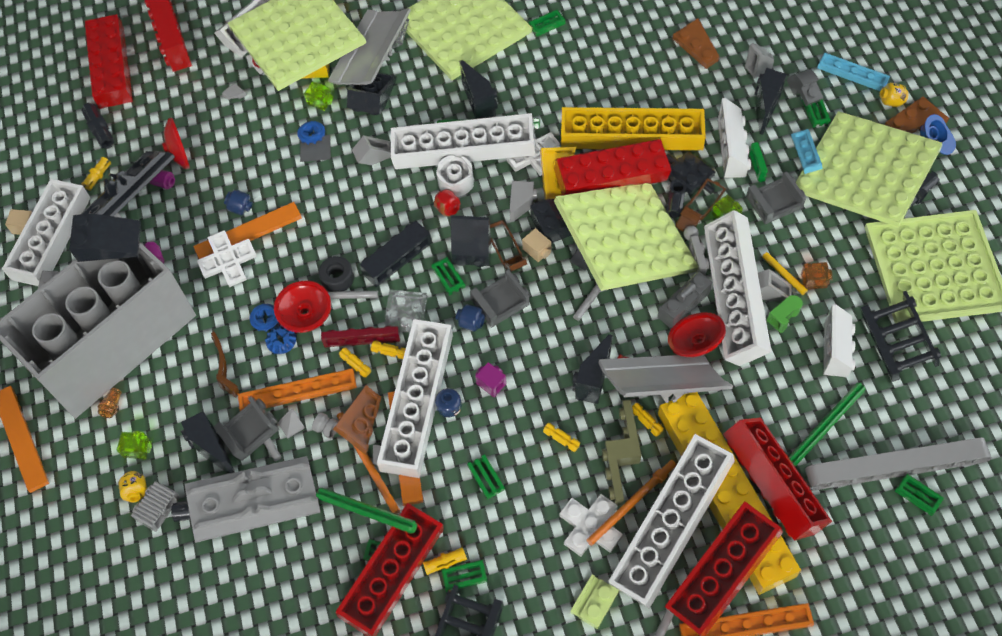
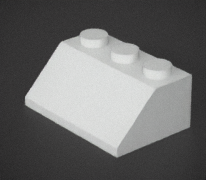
(838, 343)

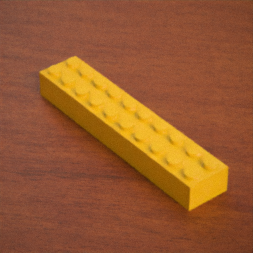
(691, 417)

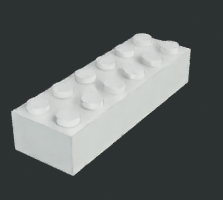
(46, 232)

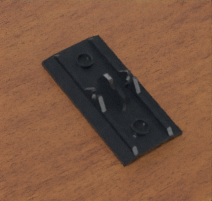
(128, 183)

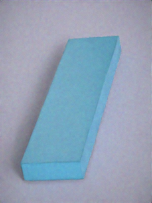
(853, 72)

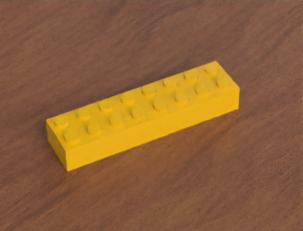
(626, 126)

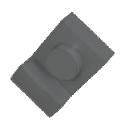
(805, 84)

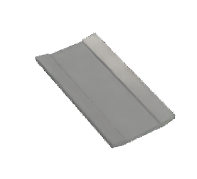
(364, 62)
(662, 376)
(251, 499)

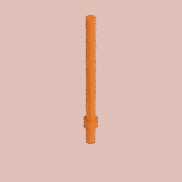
(658, 477)
(376, 478)

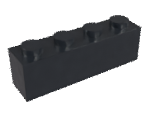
(395, 253)

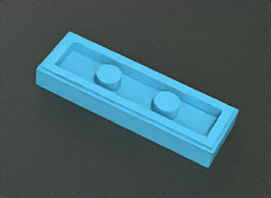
(806, 151)

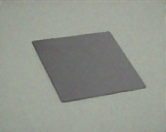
(317, 151)

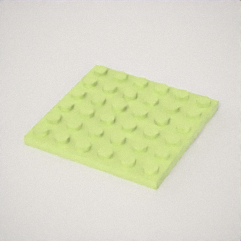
(464, 30)
(295, 37)
(870, 168)
(625, 235)
(939, 263)

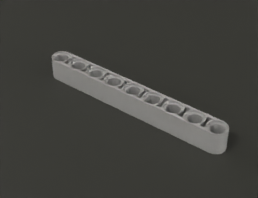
(897, 463)

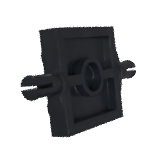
(692, 171)

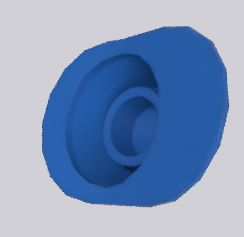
(937, 130)

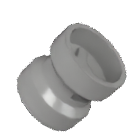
(324, 425)

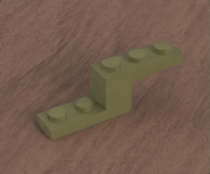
(621, 453)

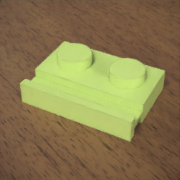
(594, 601)

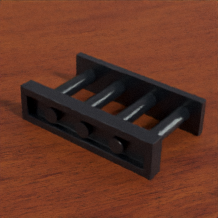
(887, 350)
(491, 611)

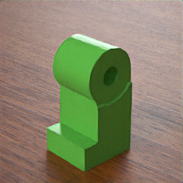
(780, 315)

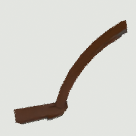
(689, 216)
(514, 262)
(224, 383)

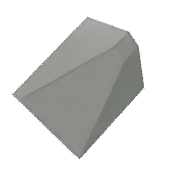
(291, 424)

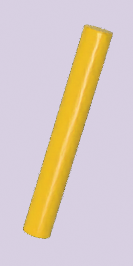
(784, 273)

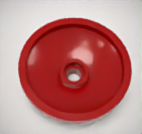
(174, 144)
(298, 298)
(696, 334)

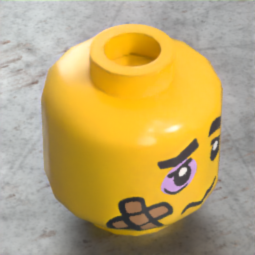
(894, 94)
(132, 486)

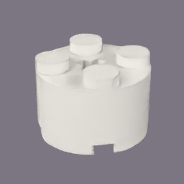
(455, 175)

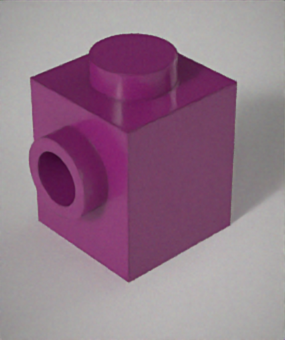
(490, 379)

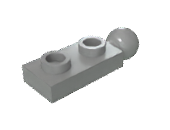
(696, 249)

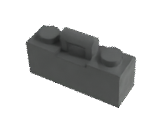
(685, 299)

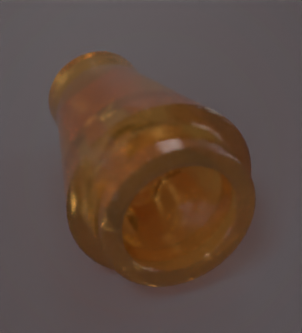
(109, 405)

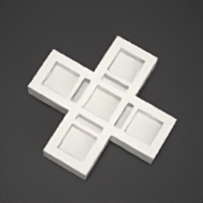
(545, 141)
(226, 258)
(587, 522)

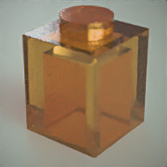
(816, 275)

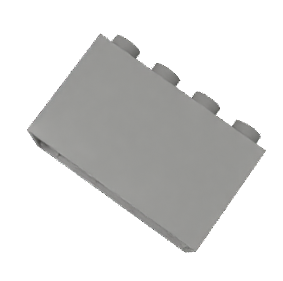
(95, 325)

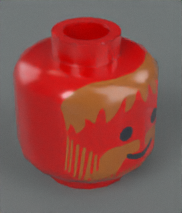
(447, 203)

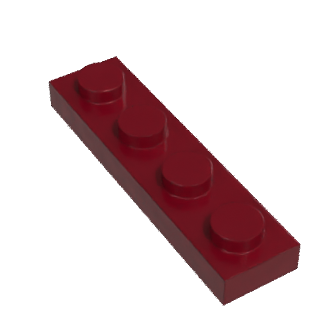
(360, 336)

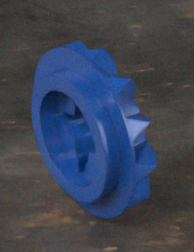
(307, 128)
(257, 316)
(276, 346)

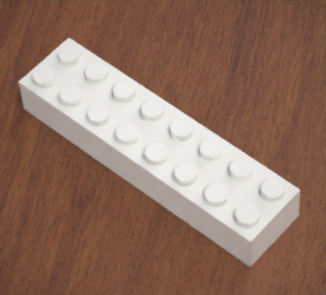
(472, 139)
(737, 288)
(414, 399)
(672, 520)

